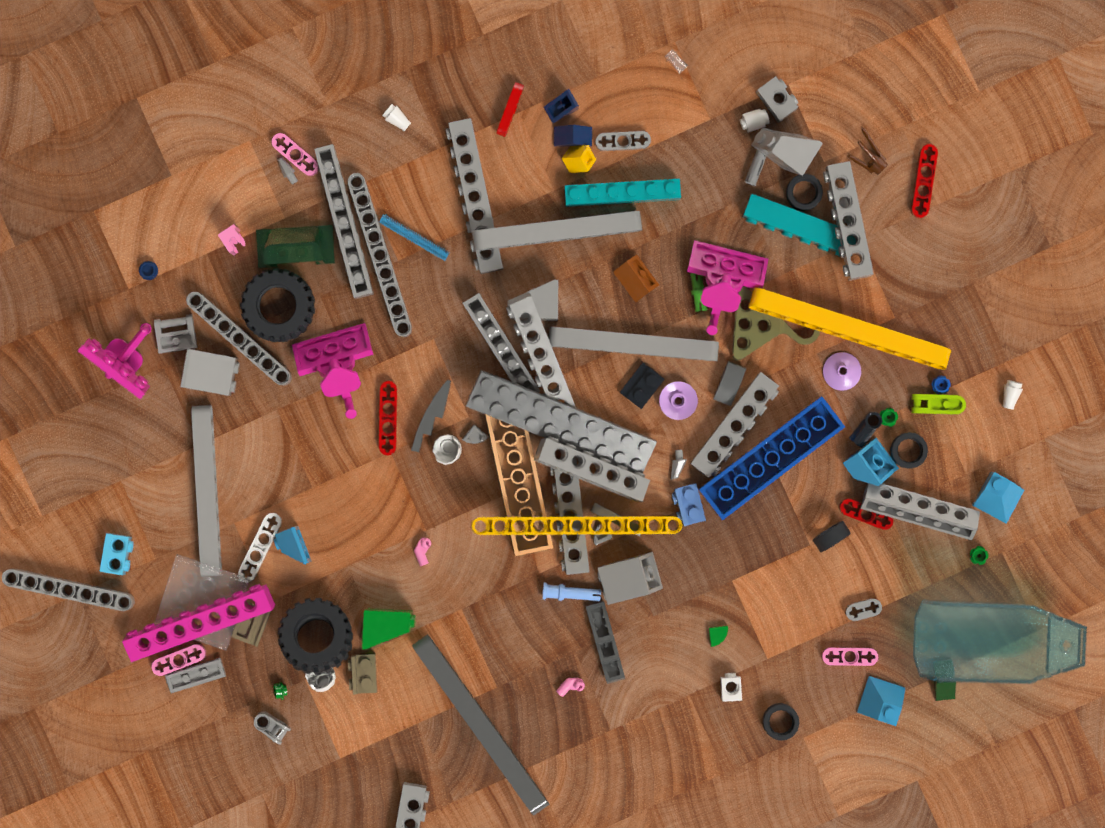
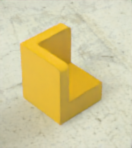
(579, 158)

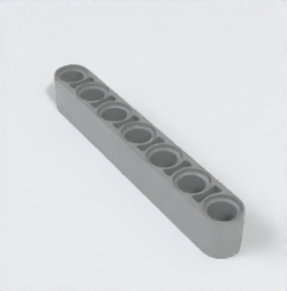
(230, 335)
(59, 585)

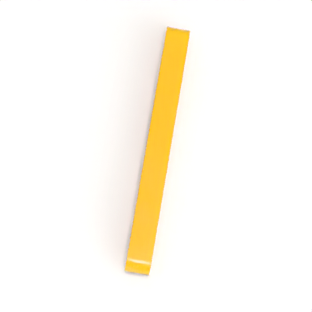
(849, 328)
(547, 522)

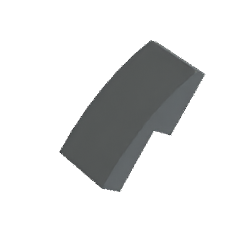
(730, 383)

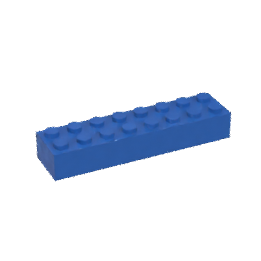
(771, 458)

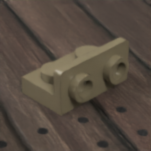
(363, 673)

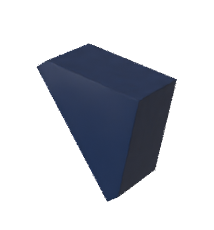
(561, 106)
(572, 135)

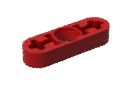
(510, 109)
(851, 514)

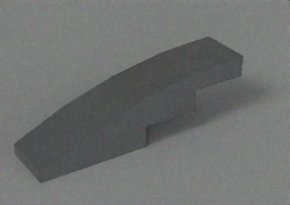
(435, 409)
(605, 642)

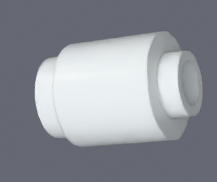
(754, 120)

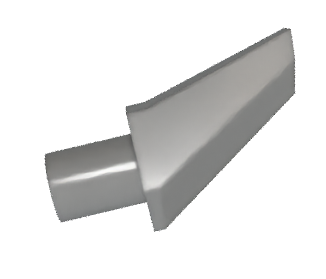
(287, 170)
(678, 464)

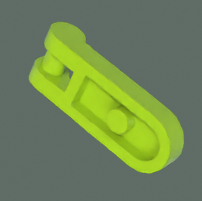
(938, 404)

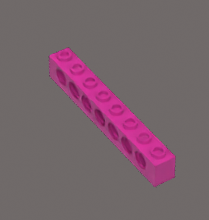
(137, 649)

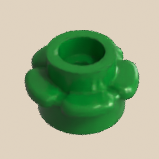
(893, 417)
(979, 560)
(280, 690)

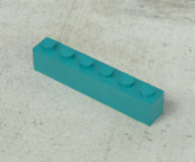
(622, 192)
(793, 223)

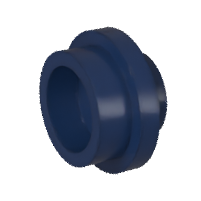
(148, 270)

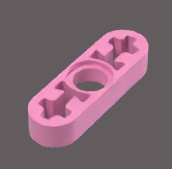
(281, 149)
(864, 651)
(194, 659)

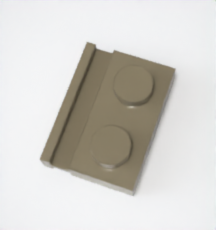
(251, 629)

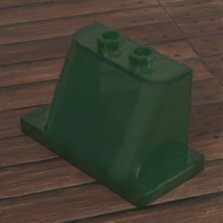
(295, 245)

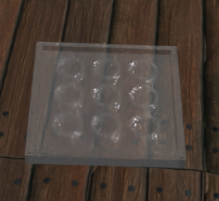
(197, 584)

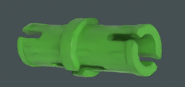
(697, 291)

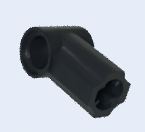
(864, 430)

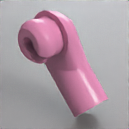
(421, 549)
(570, 684)

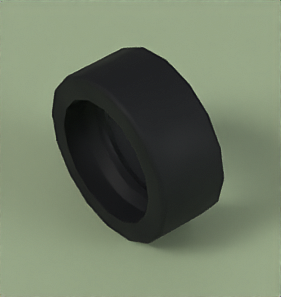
(806, 206)
(923, 450)
(831, 536)
(766, 724)

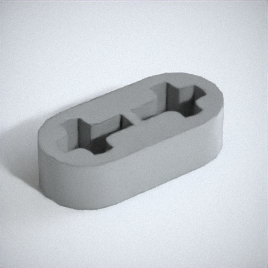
(862, 605)

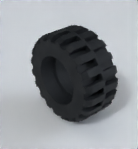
(277, 279)
(308, 612)

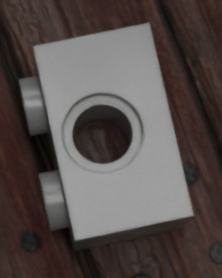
(778, 110)

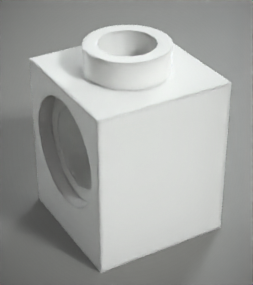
(736, 695)

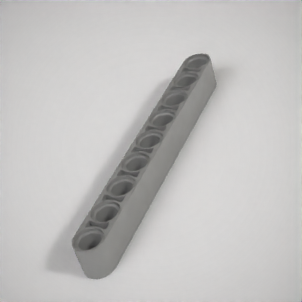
(557, 231)
(373, 247)
(633, 344)
(206, 485)

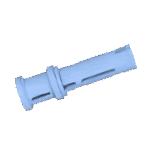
(561, 592)

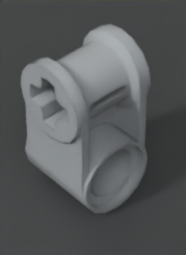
(272, 727)

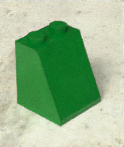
(385, 624)

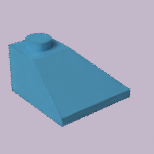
(871, 464)
(998, 497)
(292, 544)
(882, 700)

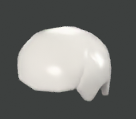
(447, 449)
(321, 682)

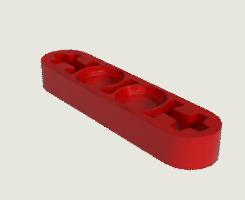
(926, 181)
(392, 418)

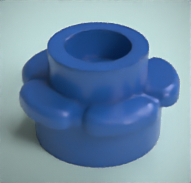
(946, 384)

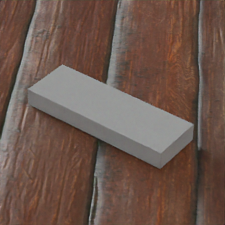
(195, 675)

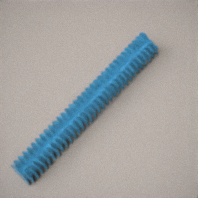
(415, 238)

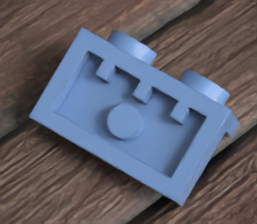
(689, 504)

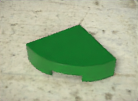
(717, 635)

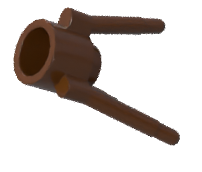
(877, 162)

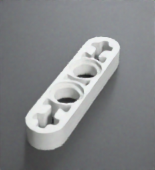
(262, 548)

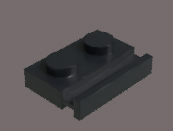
(642, 385)

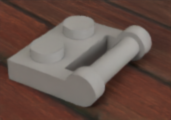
(175, 340)

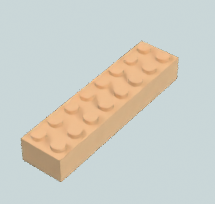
(518, 482)

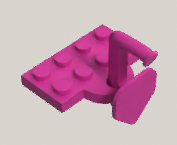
(726, 275)
(334, 359)
(120, 360)

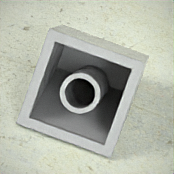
(787, 150)
(545, 301)
(210, 372)
(629, 578)

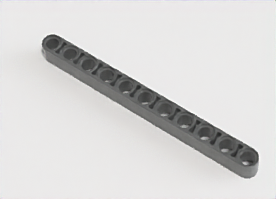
(480, 724)

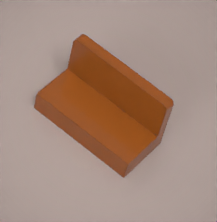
(636, 278)

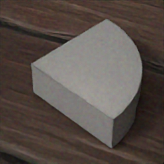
(475, 436)
(599, 538)

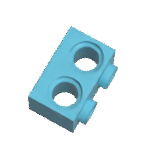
(111, 553)

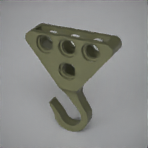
(755, 337)

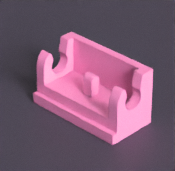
(230, 237)

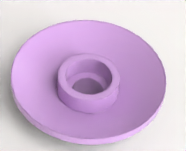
(834, 378)
(688, 397)

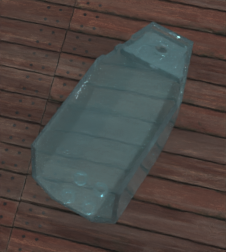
(994, 642)

